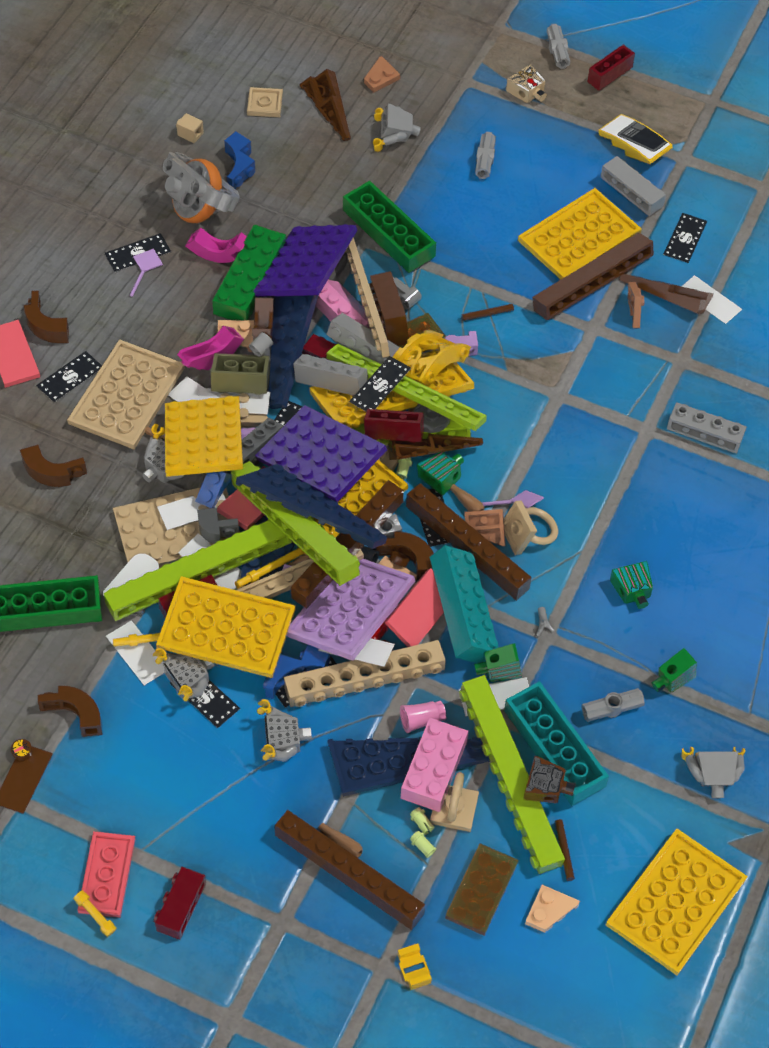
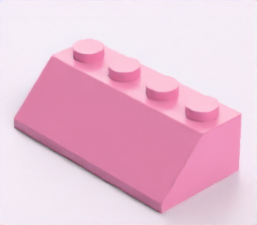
(336, 300)

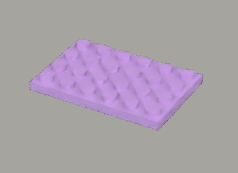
(350, 614)

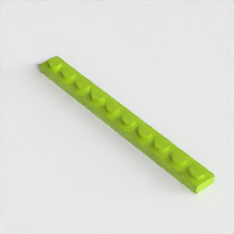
(414, 390)

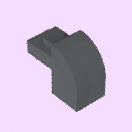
(212, 528)

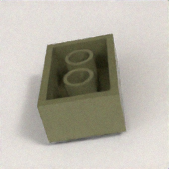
(240, 373)

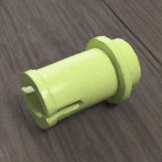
(403, 467)
(421, 820)
(422, 844)

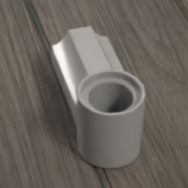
(408, 296)
(261, 345)

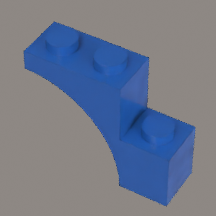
(239, 149)
(213, 487)
(286, 666)

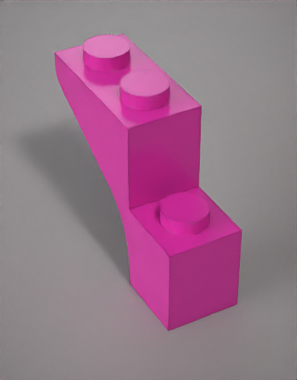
(202, 354)

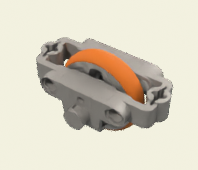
(197, 188)

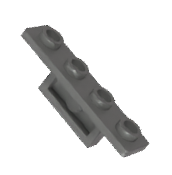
(258, 439)

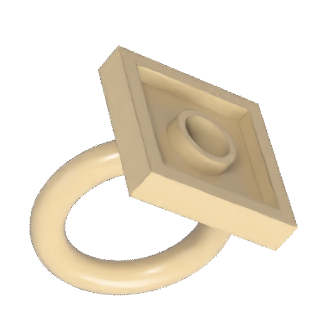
(521, 530)
(458, 807)

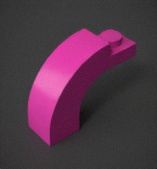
(215, 249)

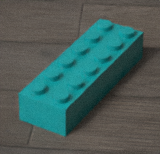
(463, 603)
(555, 740)

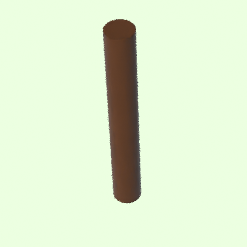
(487, 312)
(565, 850)

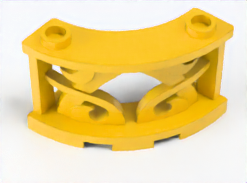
(433, 364)

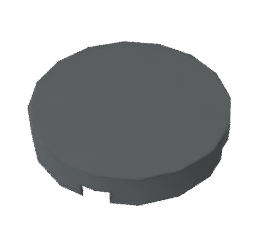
(433, 421)

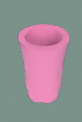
(417, 715)

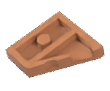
(381, 75)
(635, 302)
(489, 524)

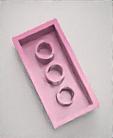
(434, 764)

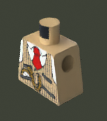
(527, 85)

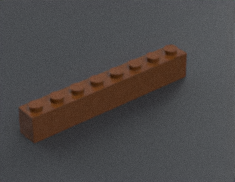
(592, 276)
(375, 514)
(466, 538)
(350, 870)

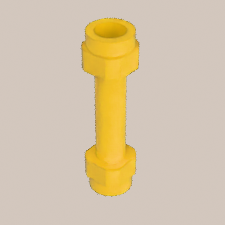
(82, 899)

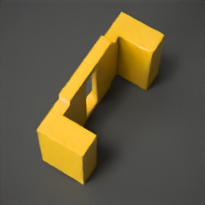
(409, 957)

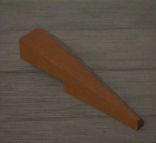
(327, 99)
(685, 297)
(433, 444)

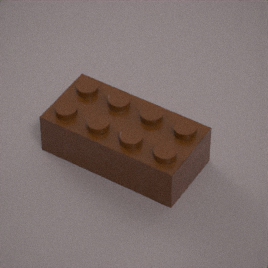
(389, 307)

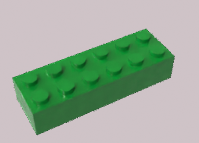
(389, 226)
(236, 294)
(50, 603)

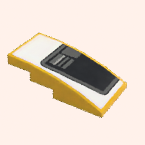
(635, 138)

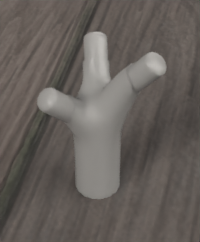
(543, 621)

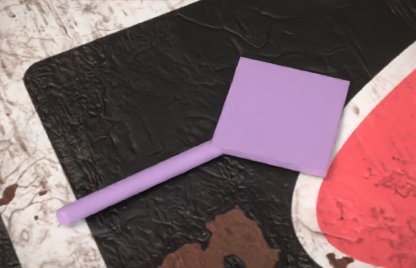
(146, 261)
(528, 499)

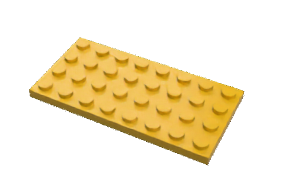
(336, 405)

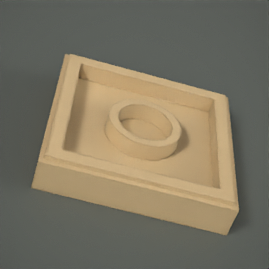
(264, 102)

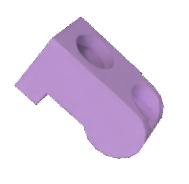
(470, 340)

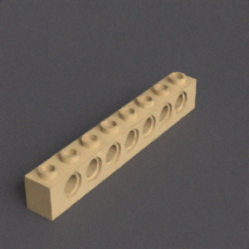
(354, 669)

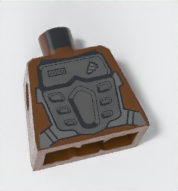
(547, 782)

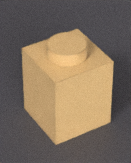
(189, 128)

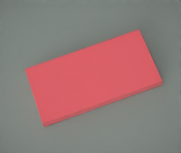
(16, 358)
(240, 507)
(417, 611)
(108, 872)

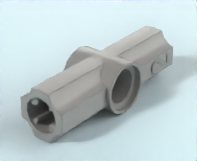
(558, 46)
(485, 155)
(602, 708)

